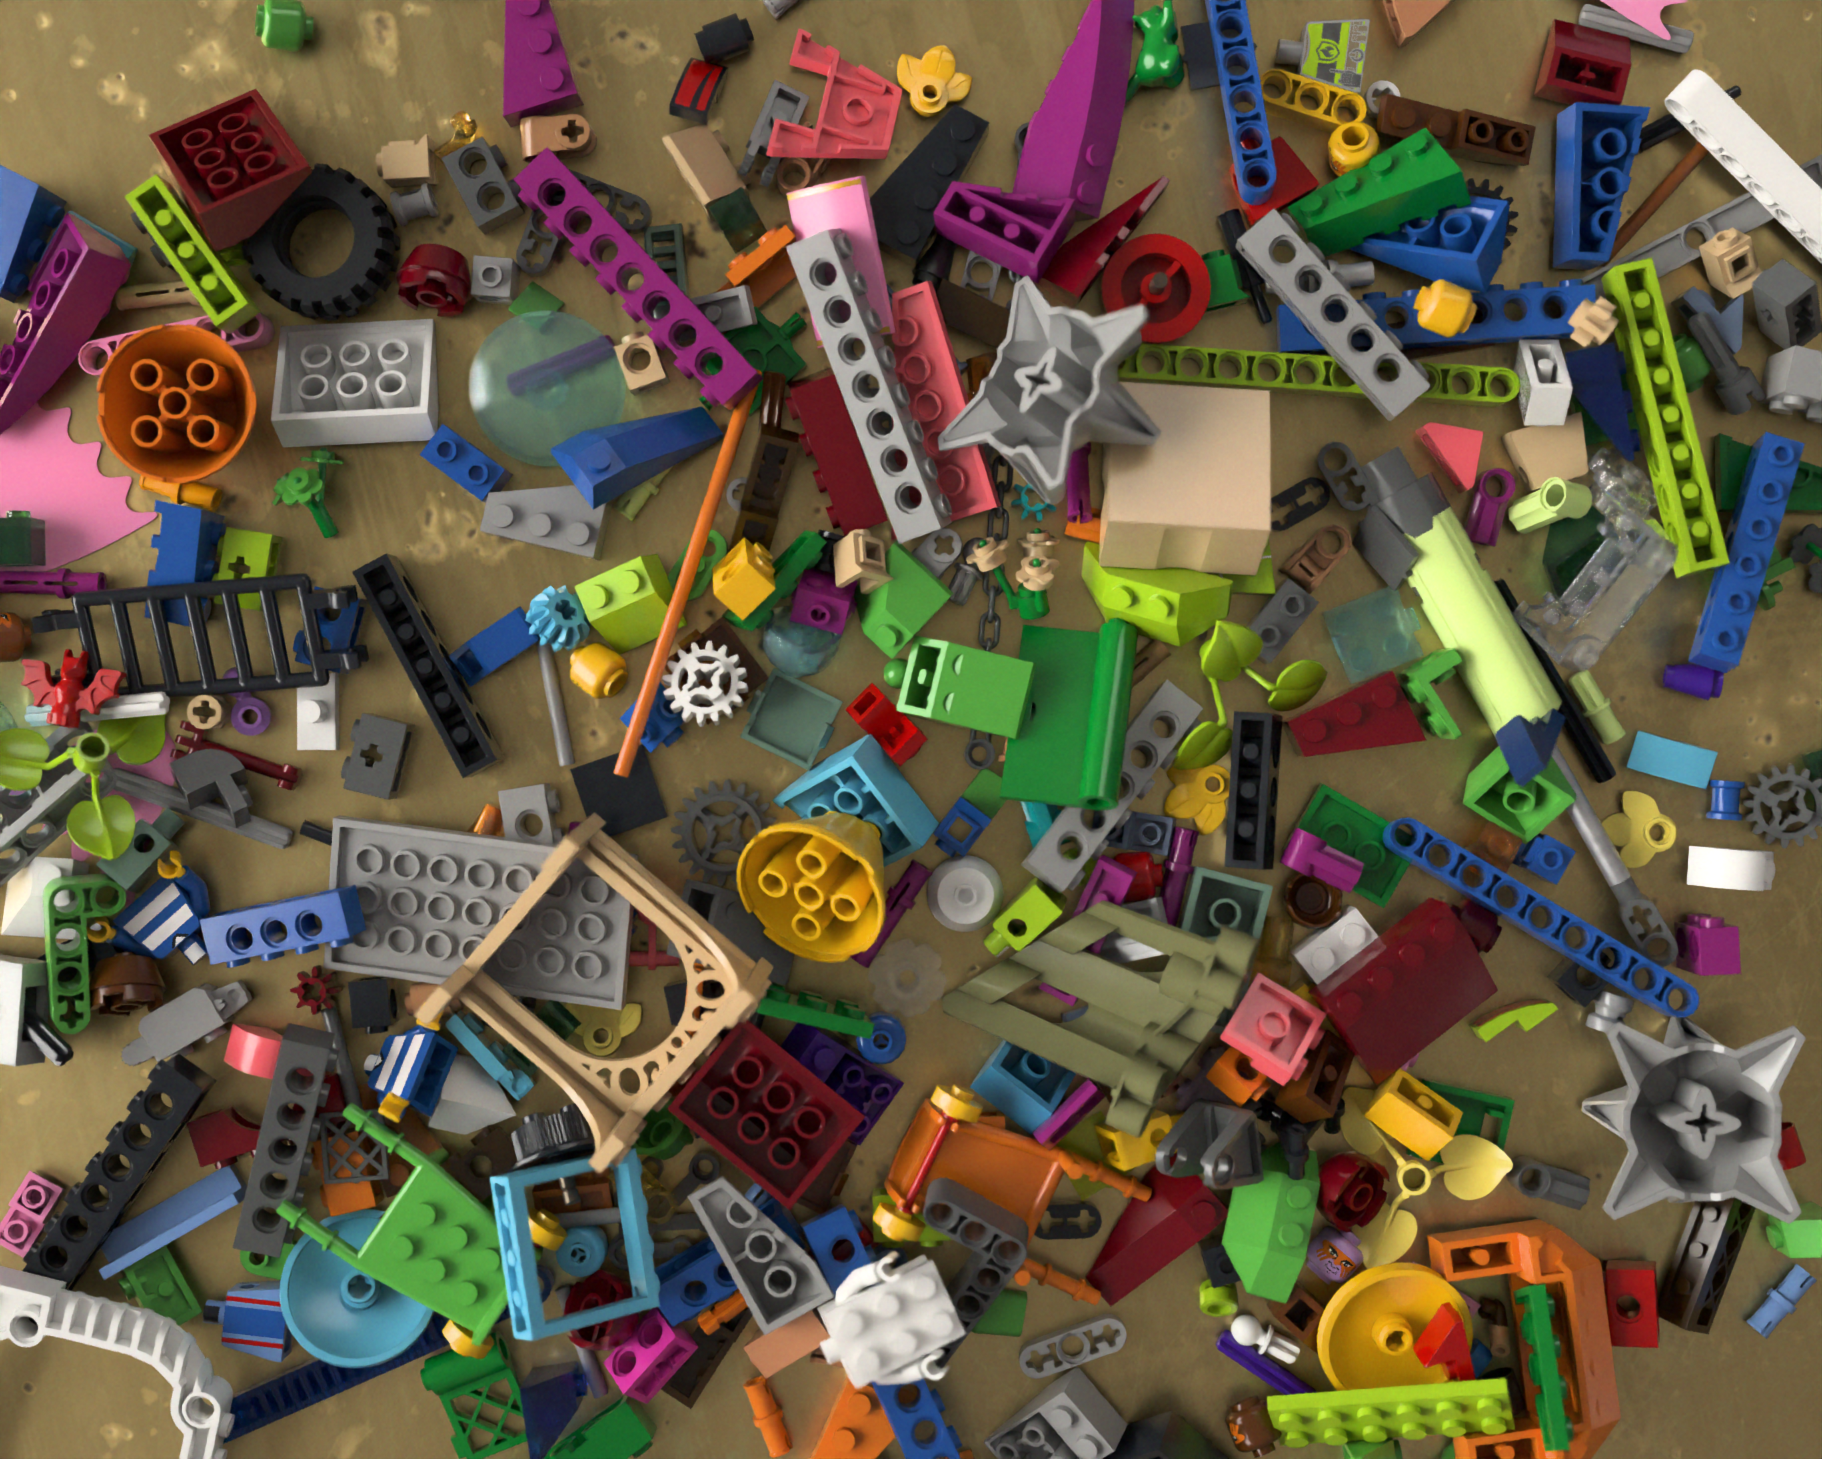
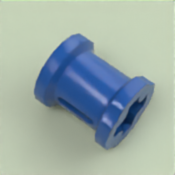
(1725, 800)

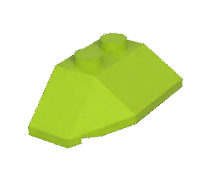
(1160, 602)

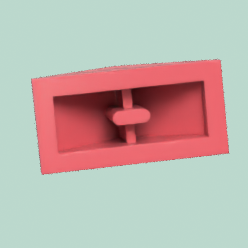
(1454, 450)

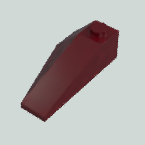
(1087, 254)
(1155, 1232)

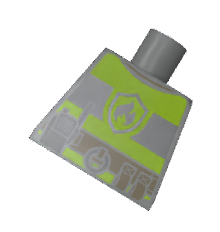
(1329, 52)

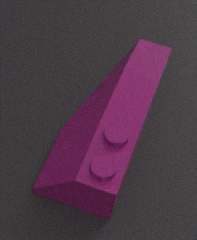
(1080, 120)
(69, 298)

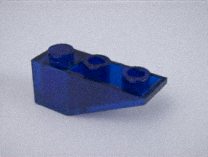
(1599, 392)

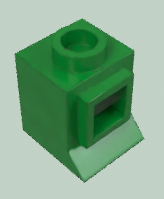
(1224, 281)

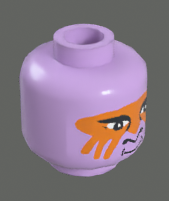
(1334, 1255)

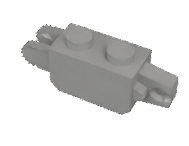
(186, 1020)

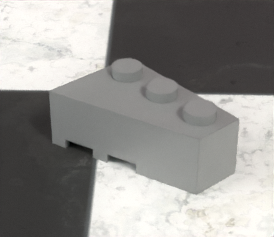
(548, 518)

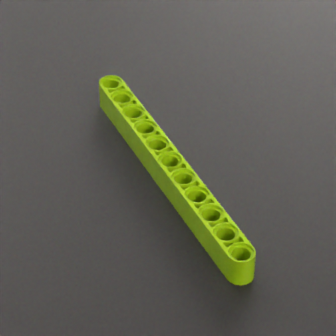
(1324, 369)

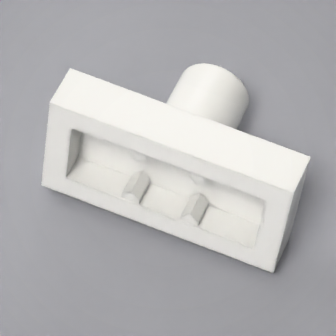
(318, 716)

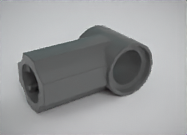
(1550, 1183)

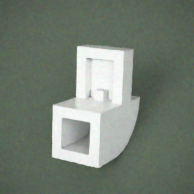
(1730, 868)

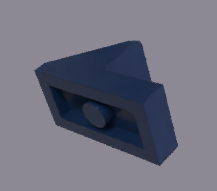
(1529, 744)

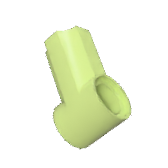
(1551, 503)

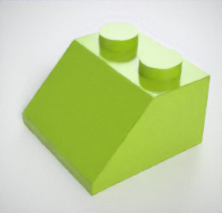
(628, 602)

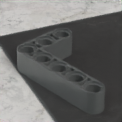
(975, 1284)

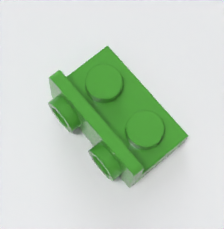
(160, 1287)

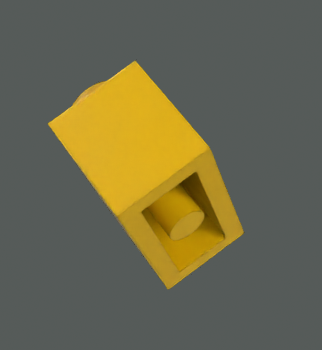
(1413, 1114)

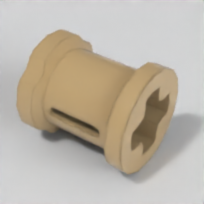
(198, 718)

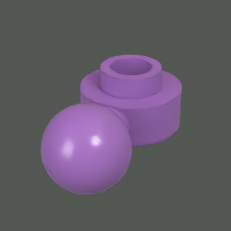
(244, 702)

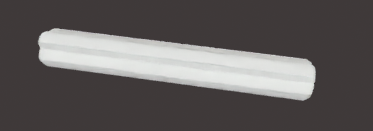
(124, 707)

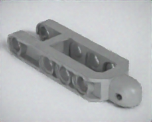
(46, 804)

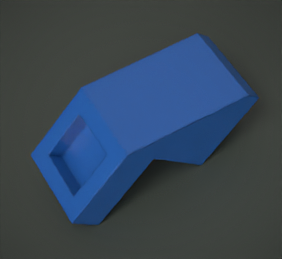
(494, 647)

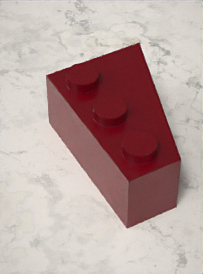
(1355, 719)

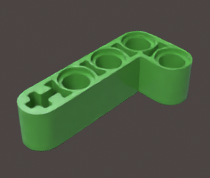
(75, 952)

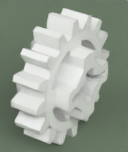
(694, 693)

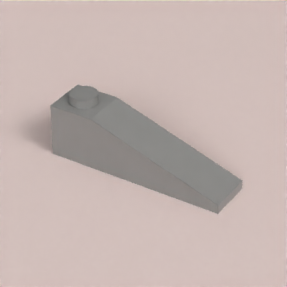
(763, 1260)

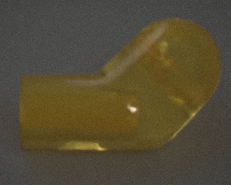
(463, 135)

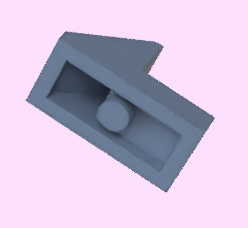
(1727, 320)

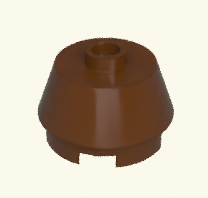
(126, 985)

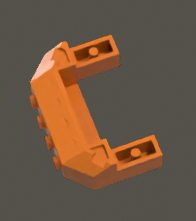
(1539, 1255)

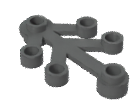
(681, 1221)

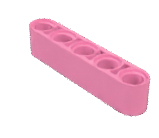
(237, 339)

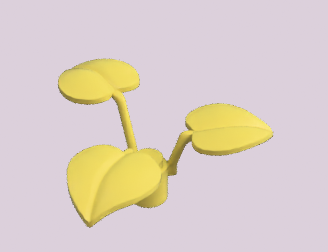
(1470, 1168)

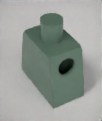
(135, 866)

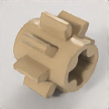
(1593, 321)

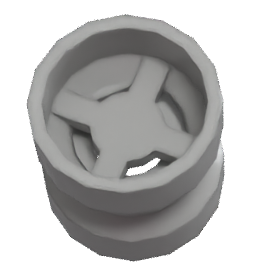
(1609, 1010)

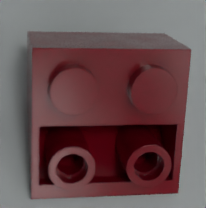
(1584, 65)

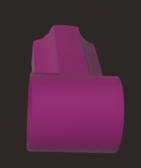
(1486, 511)
(1313, 857)

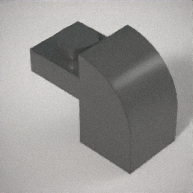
(212, 775)

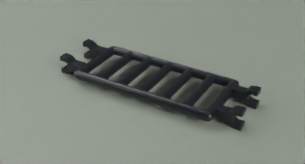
(309, 602)

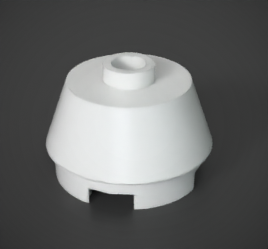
(965, 893)

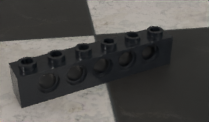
(428, 665)

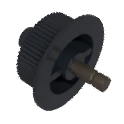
(553, 1140)

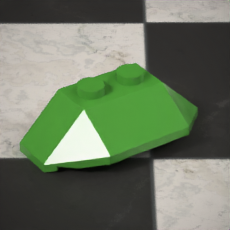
(1272, 1226)

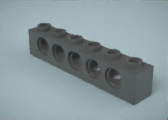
(300, 1048)

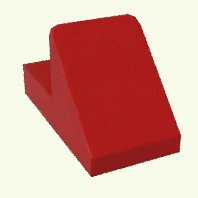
(1446, 1344)

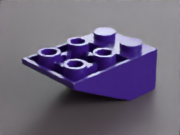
(845, 1071)

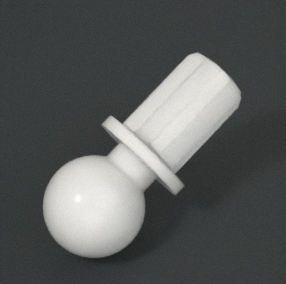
(1248, 1331)

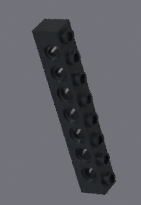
(187, 1089)

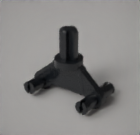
(1295, 1135)

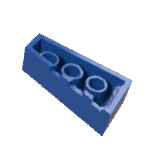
(1590, 179)

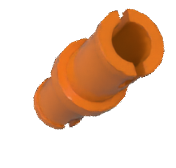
(768, 1416)

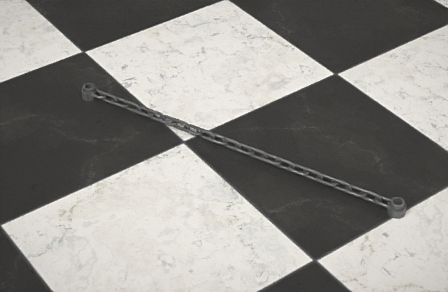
(992, 593)

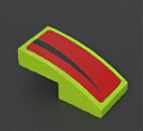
(1524, 1014)

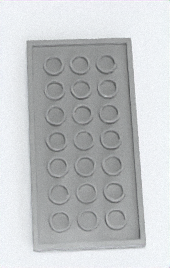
(442, 891)

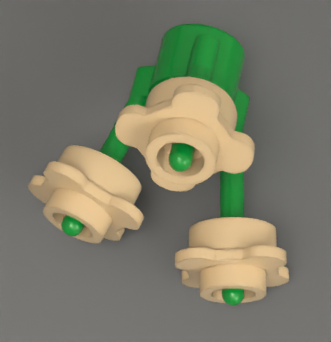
(1036, 570)

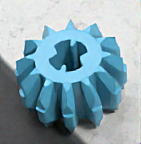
(558, 618)

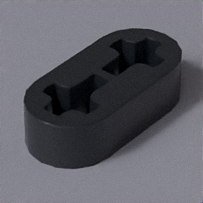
(1299, 512)
(1070, 1229)

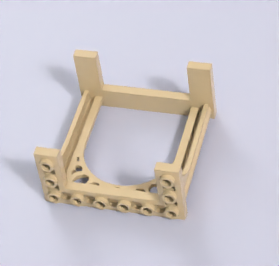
(609, 1108)

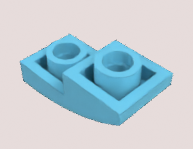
(1672, 759)

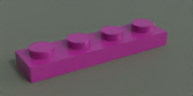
(1110, 883)

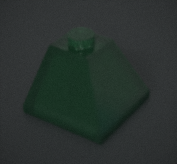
(1570, 548)

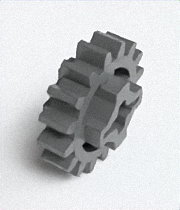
(1778, 822)

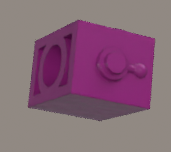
(821, 603)

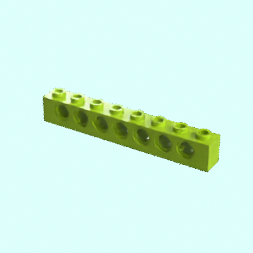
(1665, 418)

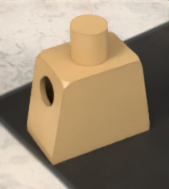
(1548, 452)

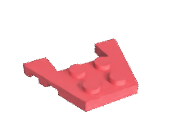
(854, 113)

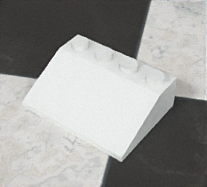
(356, 383)

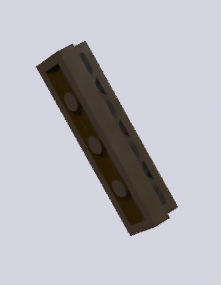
(1698, 1257)

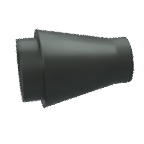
(935, 262)

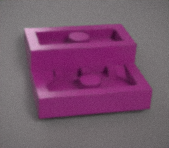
(1069, 1114)

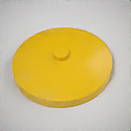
(1376, 1321)

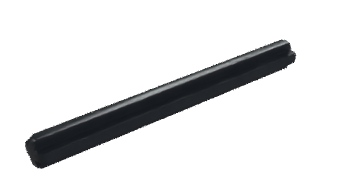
(1574, 721)

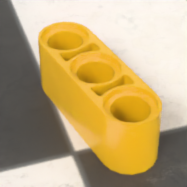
(1326, 95)

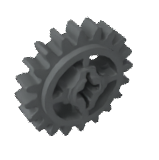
(698, 811)

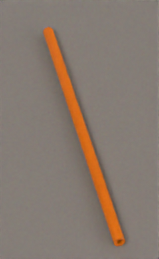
(684, 584)

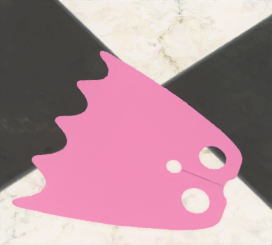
(63, 486)

